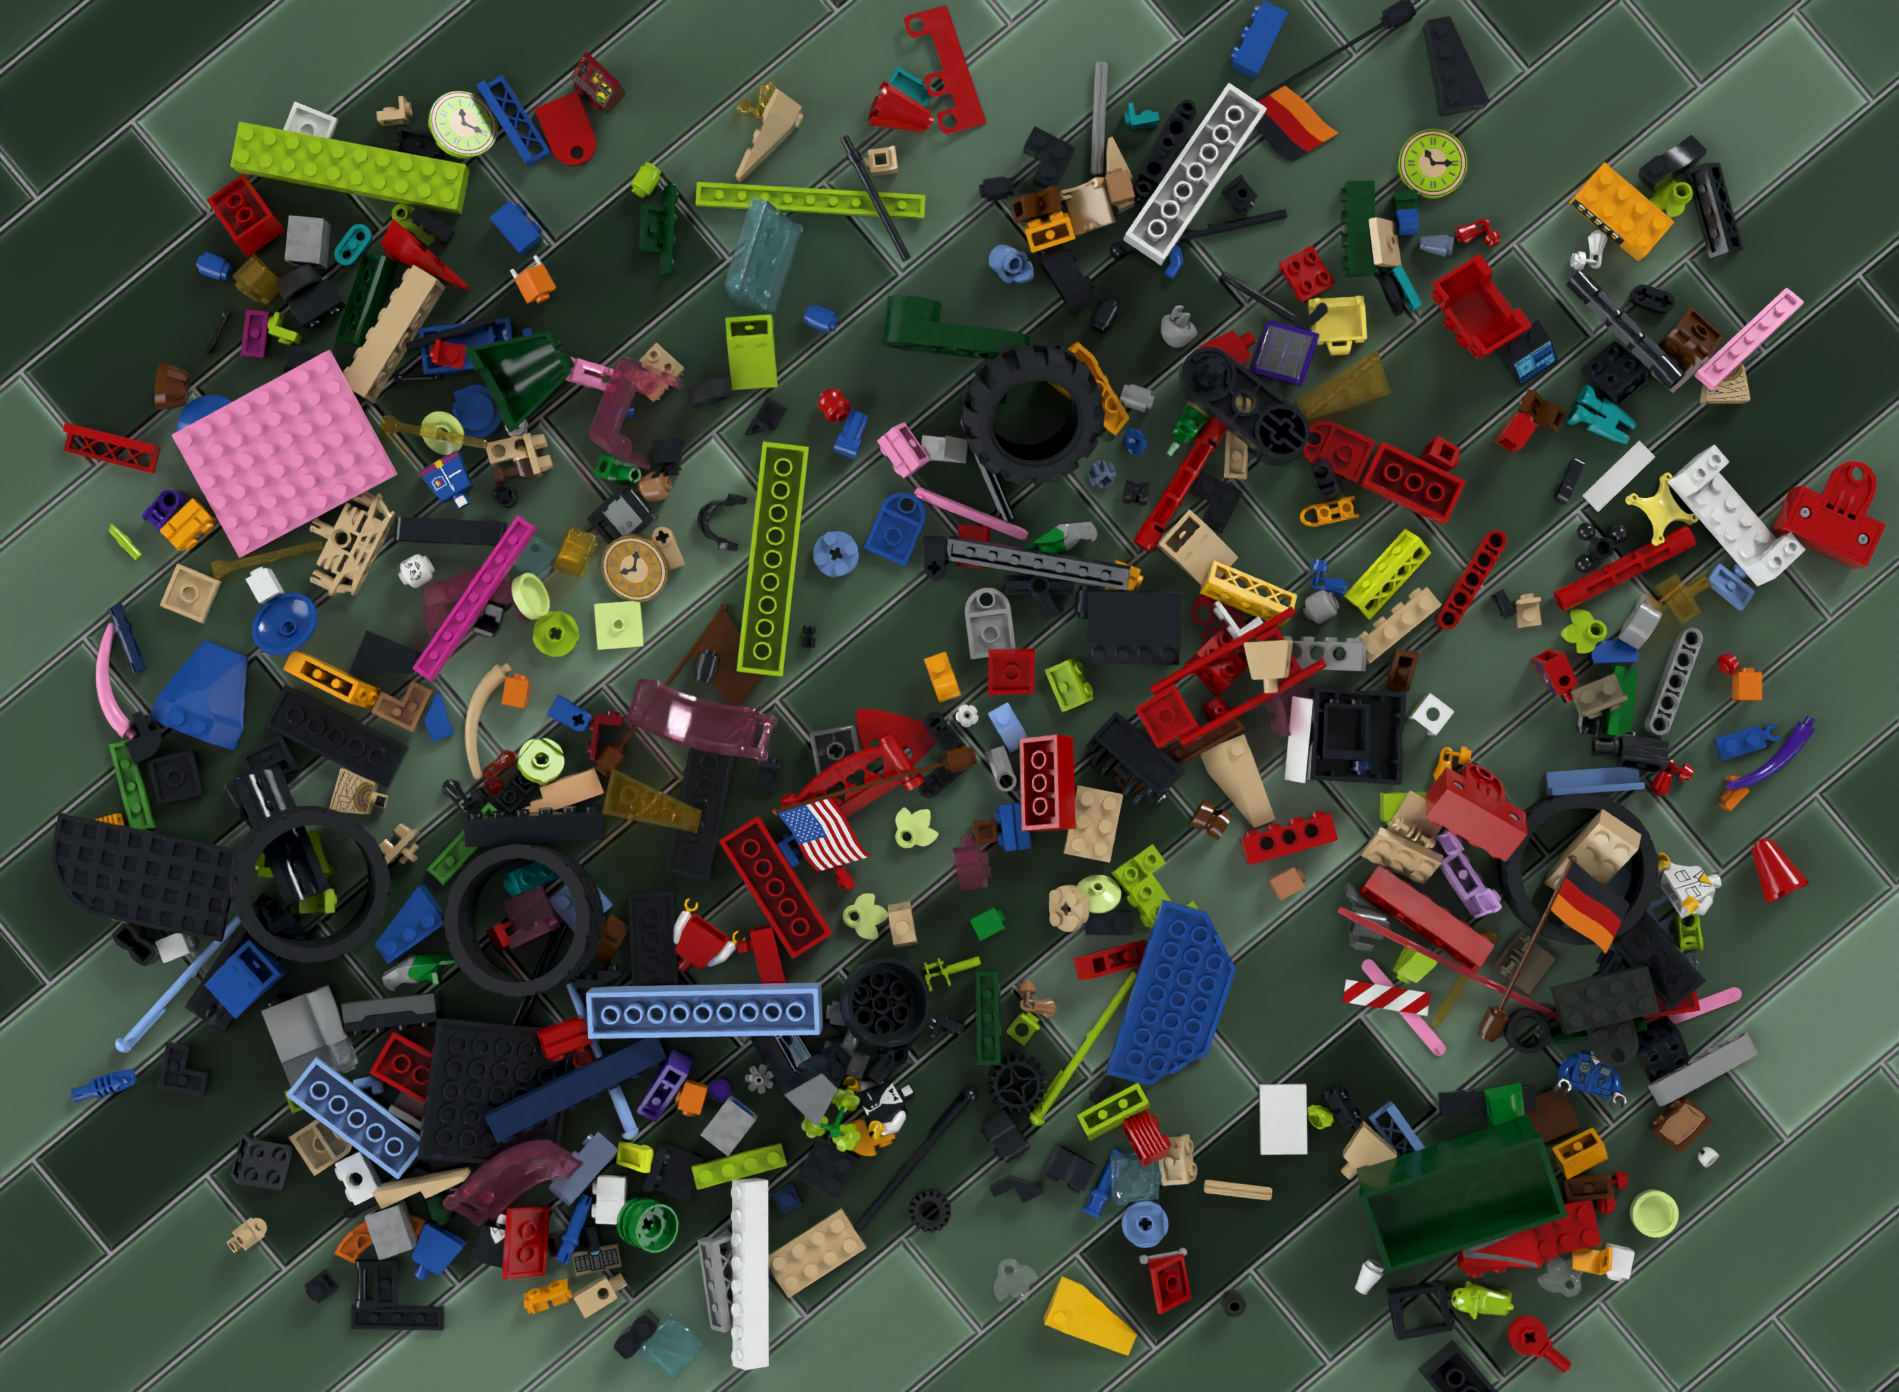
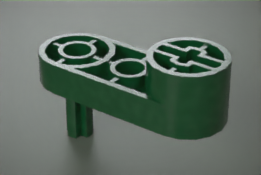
(915, 325)

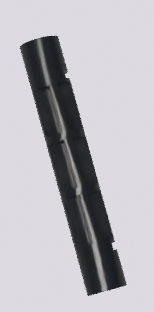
(1626, 329)

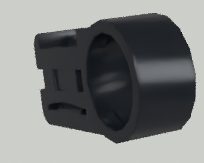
(1568, 482)

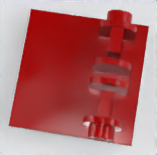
(1306, 273)

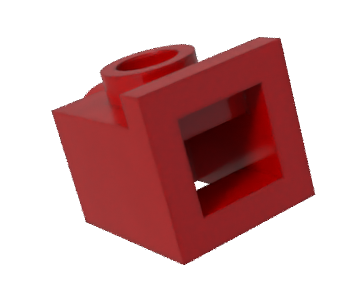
(1441, 454)

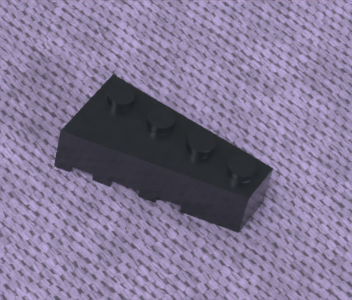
(1452, 71)

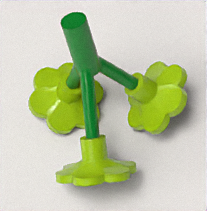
(844, 1136)

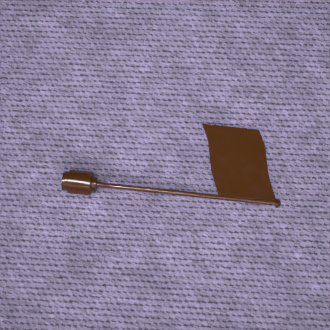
(720, 637)

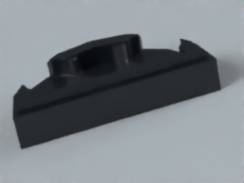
(1391, 293)

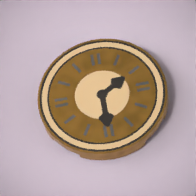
(635, 567)

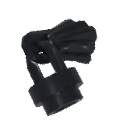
(452, 790)

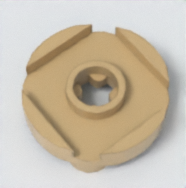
(1059, 914)

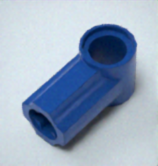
(849, 439)

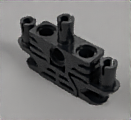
(1164, 151)

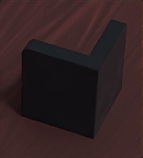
(667, 451)

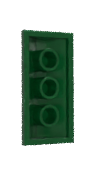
(366, 298)

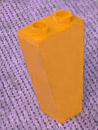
(332, 679)

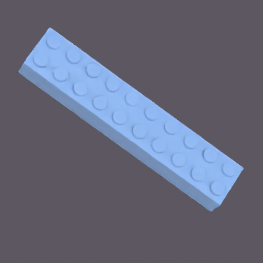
(704, 1010)

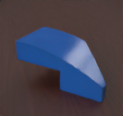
(437, 719)

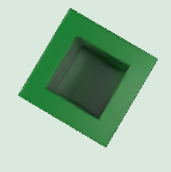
(988, 923)

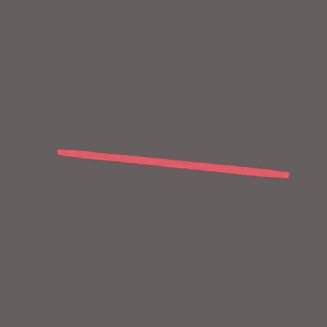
(1446, 962)

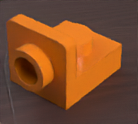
(1731, 798)

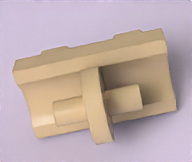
(406, 837)
(247, 1234)

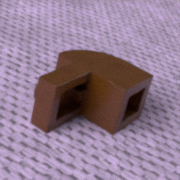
(1036, 205)
(1545, 413)

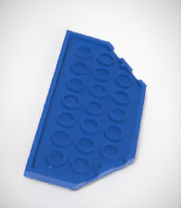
(1173, 997)

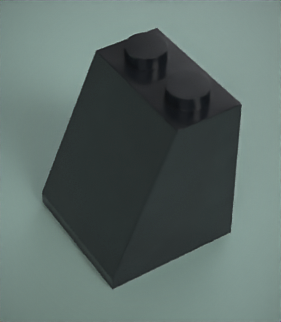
(818, 1081)

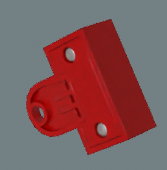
(1836, 518)
(1477, 810)

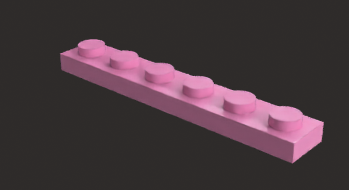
(1749, 339)

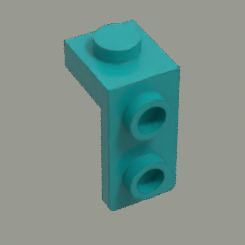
(528, 878)

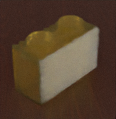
(574, 552)

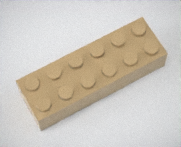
(396, 326)

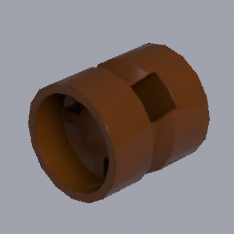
(1210, 819)

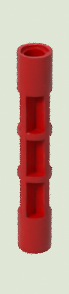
(1154, 526)
(1624, 569)

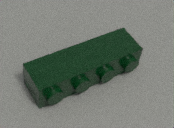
(1358, 209)

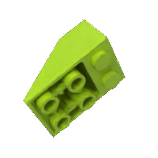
(751, 352)

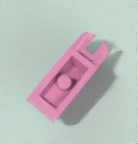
(589, 374)

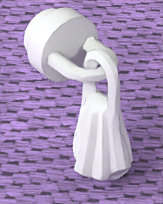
(1596, 244)

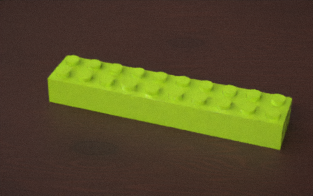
(350, 168)
(772, 559)

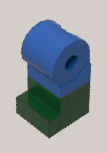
(1406, 212)

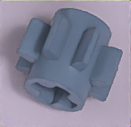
(1102, 474)

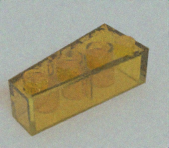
(1351, 388)
(641, 803)

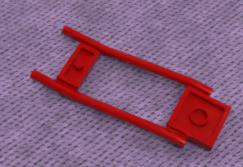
(1168, 714)

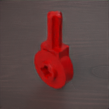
(1535, 1342)

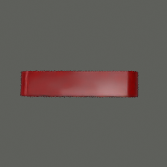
(1479, 572)

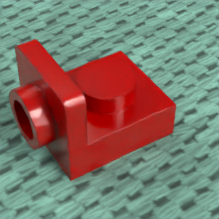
(448, 354)

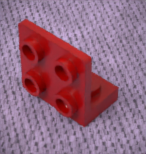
(1223, 671)

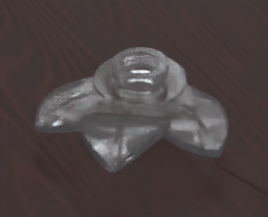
(1558, 1273)
(1013, 1283)

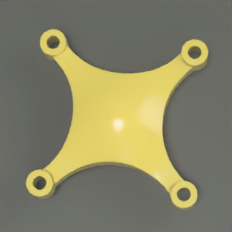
(1661, 509)

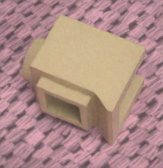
(884, 169)

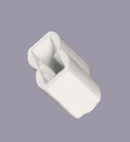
(611, 1197)

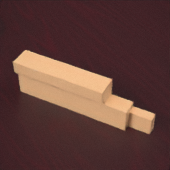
(568, 790)

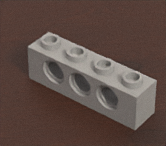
(1355, 653)

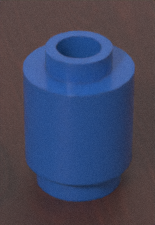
(214, 266)
(821, 318)

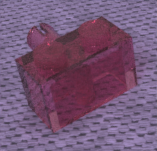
(971, 864)

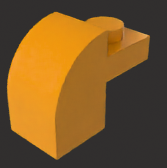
(942, 677)
(867, 1143)

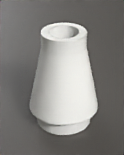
(1369, 1275)

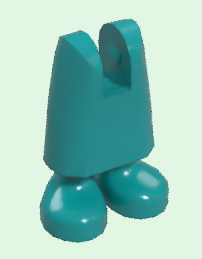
(1604, 417)

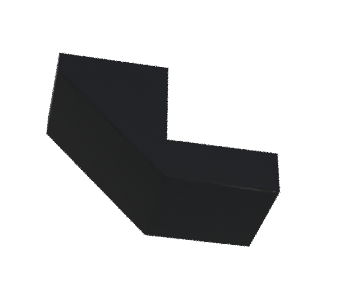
(1026, 1189)
(588, 1241)

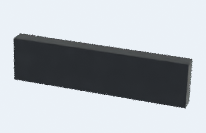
(398, 1318)

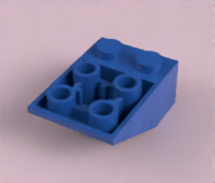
(245, 977)

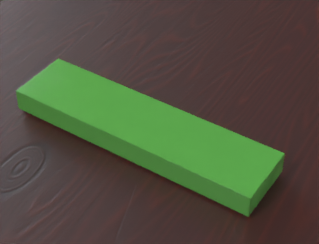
(132, 788)
(455, 854)

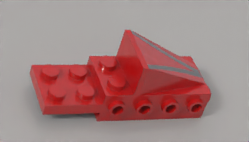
(1535, 1244)

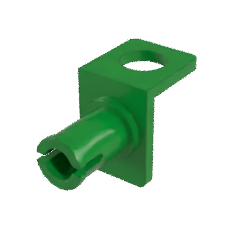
(618, 470)

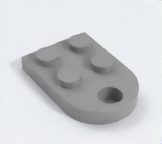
(988, 625)

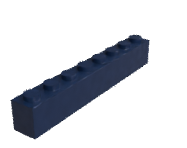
(574, 1087)

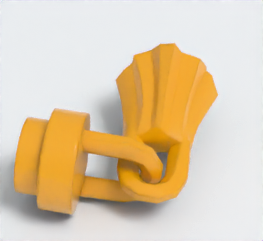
(1464, 756)

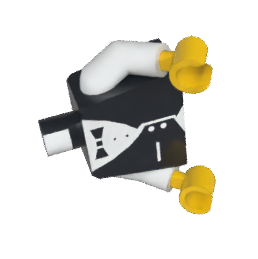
(881, 1104)

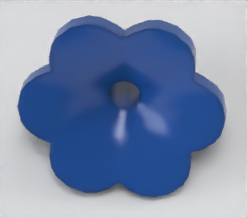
(1135, 442)

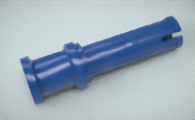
(1100, 1194)

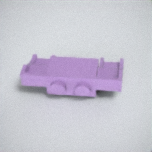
(1463, 878)

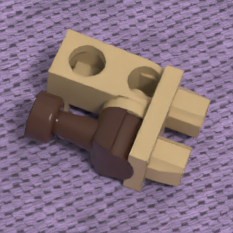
(523, 453)

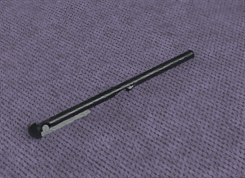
(1123, 247)
(937, 1130)

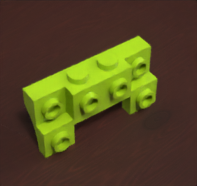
(1141, 886)

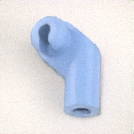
(370, 1082)

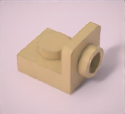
(391, 116)
(1527, 611)

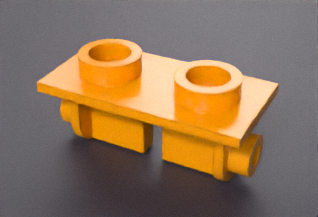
(537, 1298)

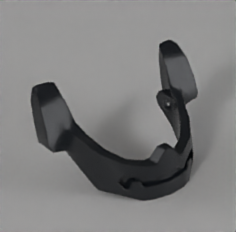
(704, 517)

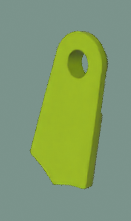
(409, 226)

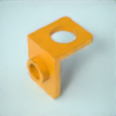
(1592, 1260)

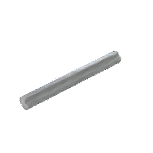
(1099, 115)

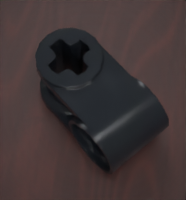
(1328, 483)
(934, 553)

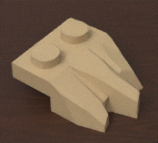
(319, 1146)

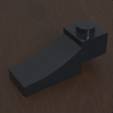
(1671, 163)

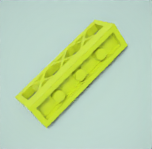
(1386, 570)

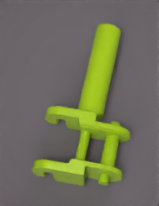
(951, 969)

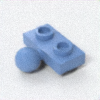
(1730, 585)

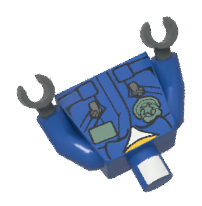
(1587, 1074)

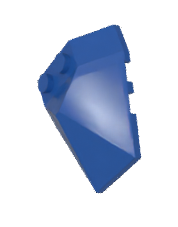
(206, 696)

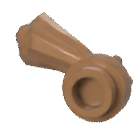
(1044, 1007)

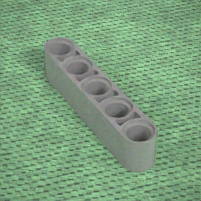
(1682, 674)
(1703, 1068)

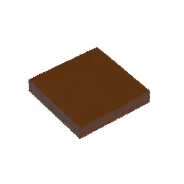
(1553, 1115)

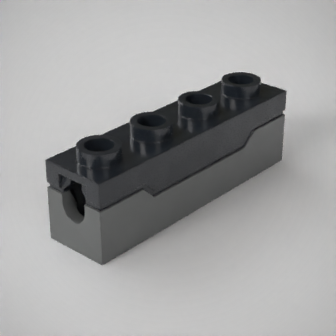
(391, 1012)

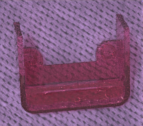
(626, 379)
(451, 589)

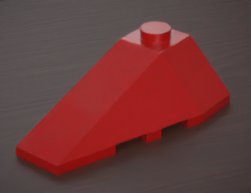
(410, 252)

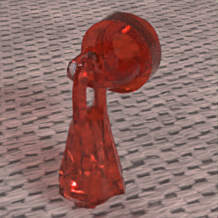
(494, 783)

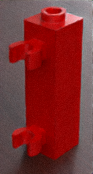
(766, 952)

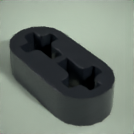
(1650, 304)

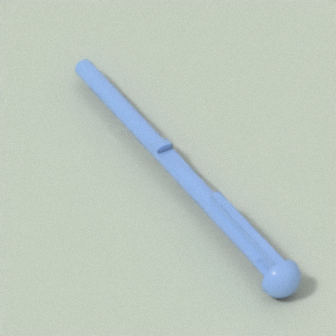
(124, 1045)
(616, 1094)

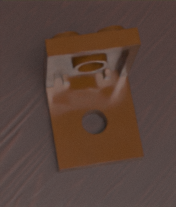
(1690, 343)

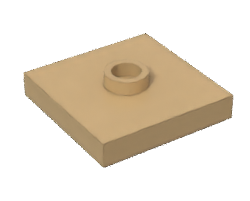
(1384, 242)
(190, 593)

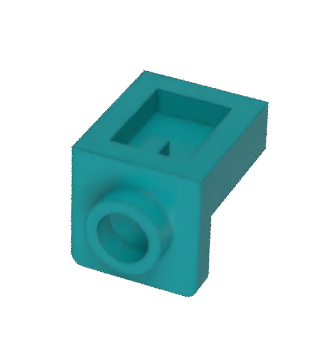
(1143, 120)

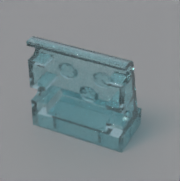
(762, 257)

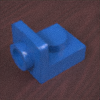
(790, 852)

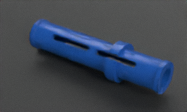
(574, 1229)

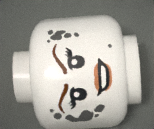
(416, 571)

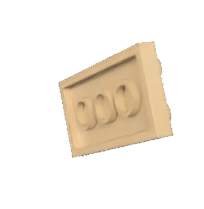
(815, 1252)

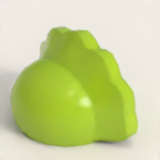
(1320, 1116)

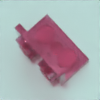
(530, 915)

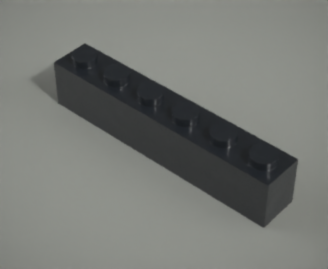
(534, 827)

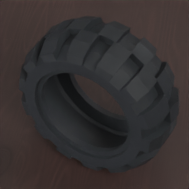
(1046, 458)

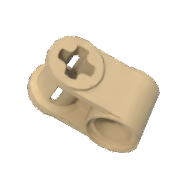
(670, 548)

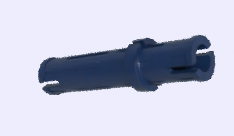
(127, 638)

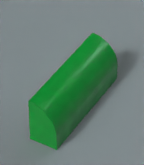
(1504, 1103)

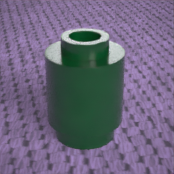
(436, 1210)

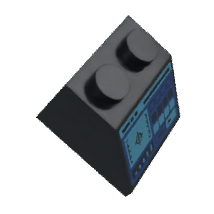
(1528, 354)

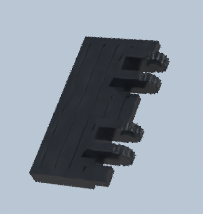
(1134, 755)

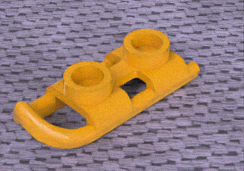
(1324, 513)

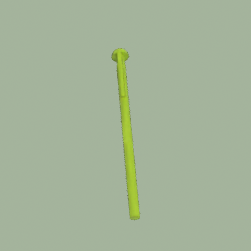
(1063, 1076)

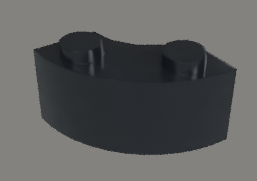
(1066, 277)

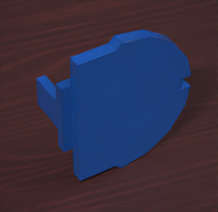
(476, 411)

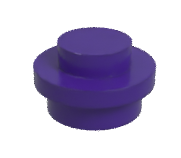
(719, 1090)

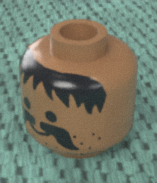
(654, 487)

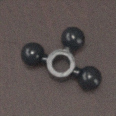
(1587, 531)

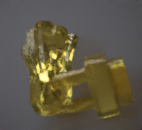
(765, 93)

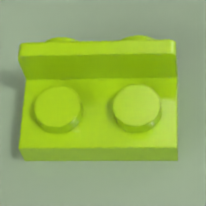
(1069, 684)

